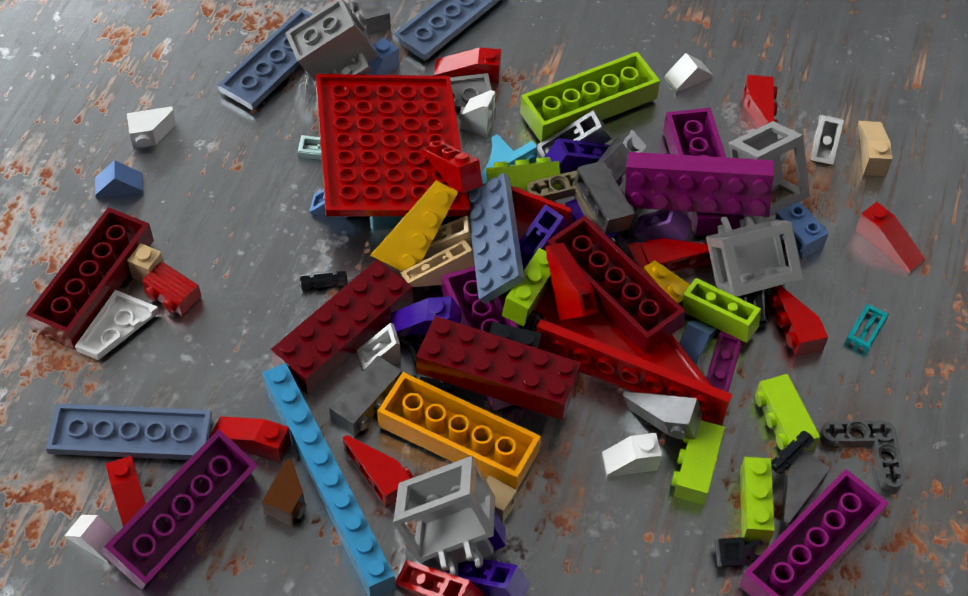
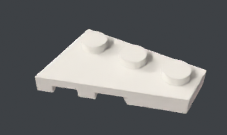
(115, 323)

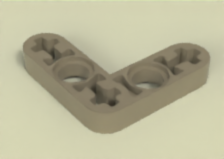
(546, 188)

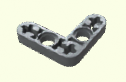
(877, 442)

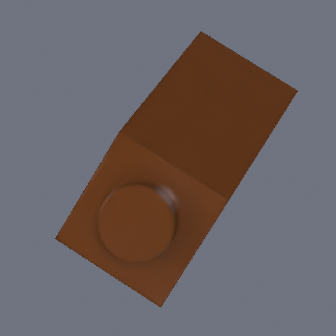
(285, 496)

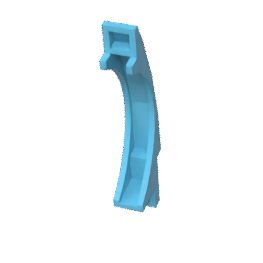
(499, 153)

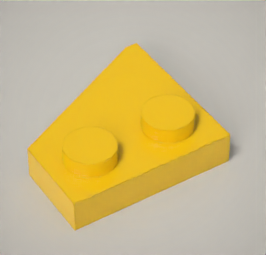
(667, 280)

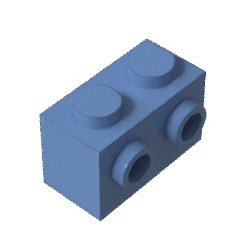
(808, 232)

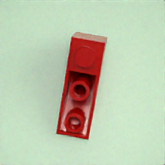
(759, 99)
(456, 167)
(571, 287)
(802, 326)

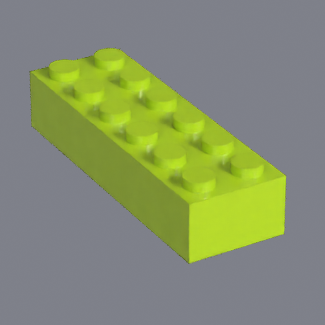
(605, 89)

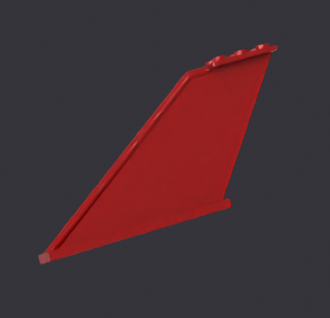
(607, 351)

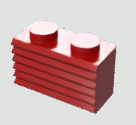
(171, 289)

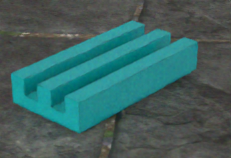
(859, 341)

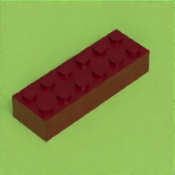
(88, 278)
(621, 286)
(342, 325)
(498, 367)

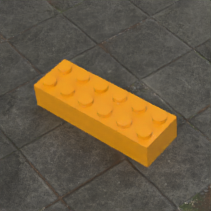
(458, 430)

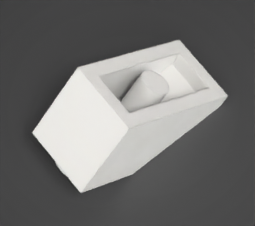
(478, 114)
(150, 126)
(826, 139)
(633, 455)

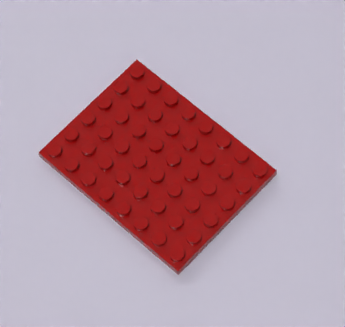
(375, 139)

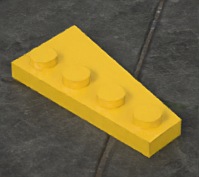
(416, 230)

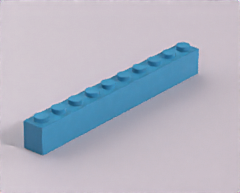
(329, 482)

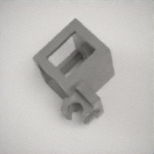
(332, 42)
(771, 143)
(753, 255)
(451, 513)

